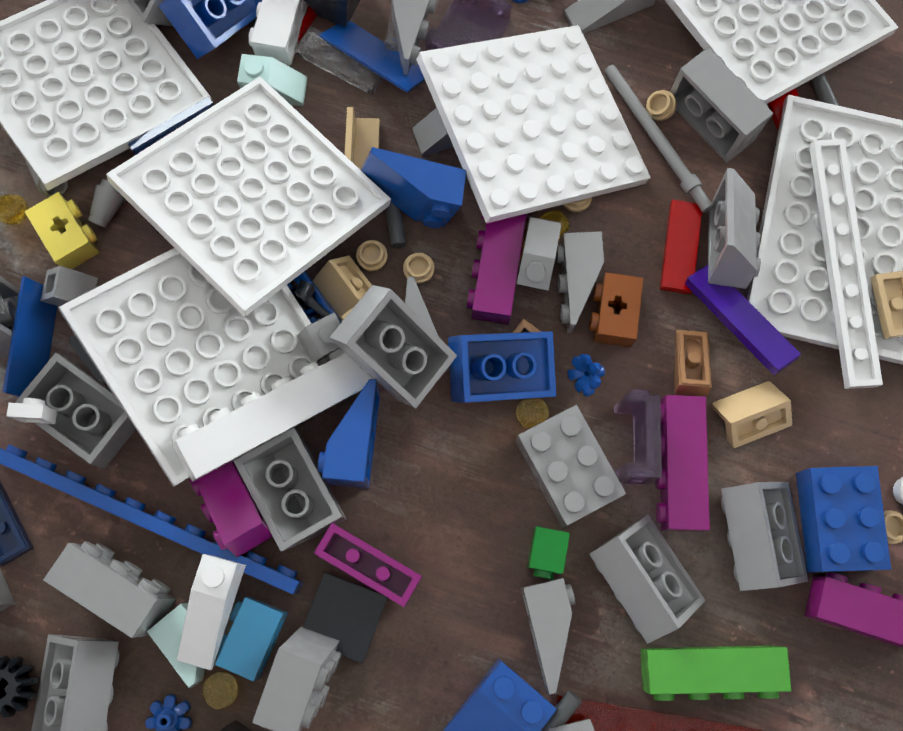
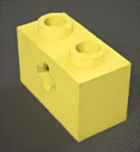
(50, 221)

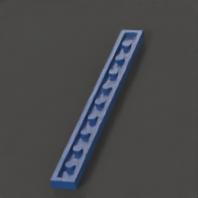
(133, 511)

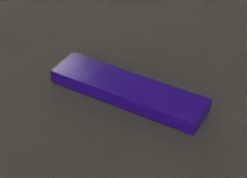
(744, 322)

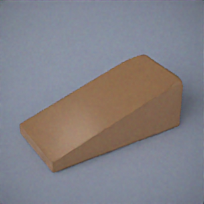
(692, 364)

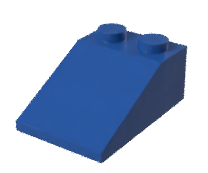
(208, 22)
(417, 186)
(502, 366)
(352, 444)
(502, 704)

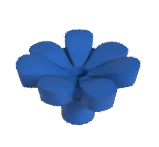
(586, 374)
(170, 711)

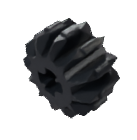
(18, 685)

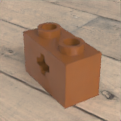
(626, 295)

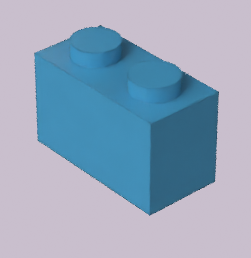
(250, 638)

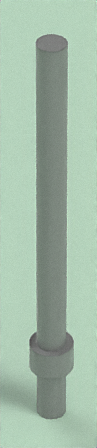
(689, 182)

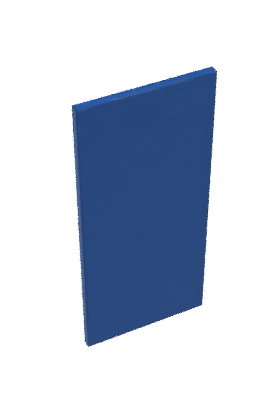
(372, 54)
(30, 338)

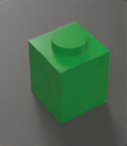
(547, 552)

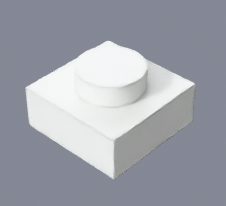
(32, 411)

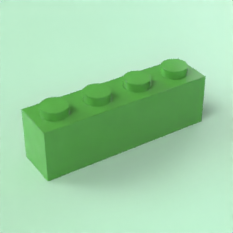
(715, 670)

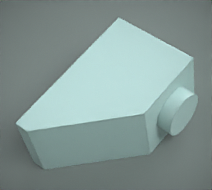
(282, 78)
(167, 637)

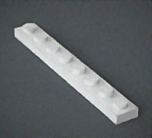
(845, 265)

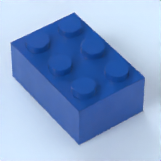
(843, 519)

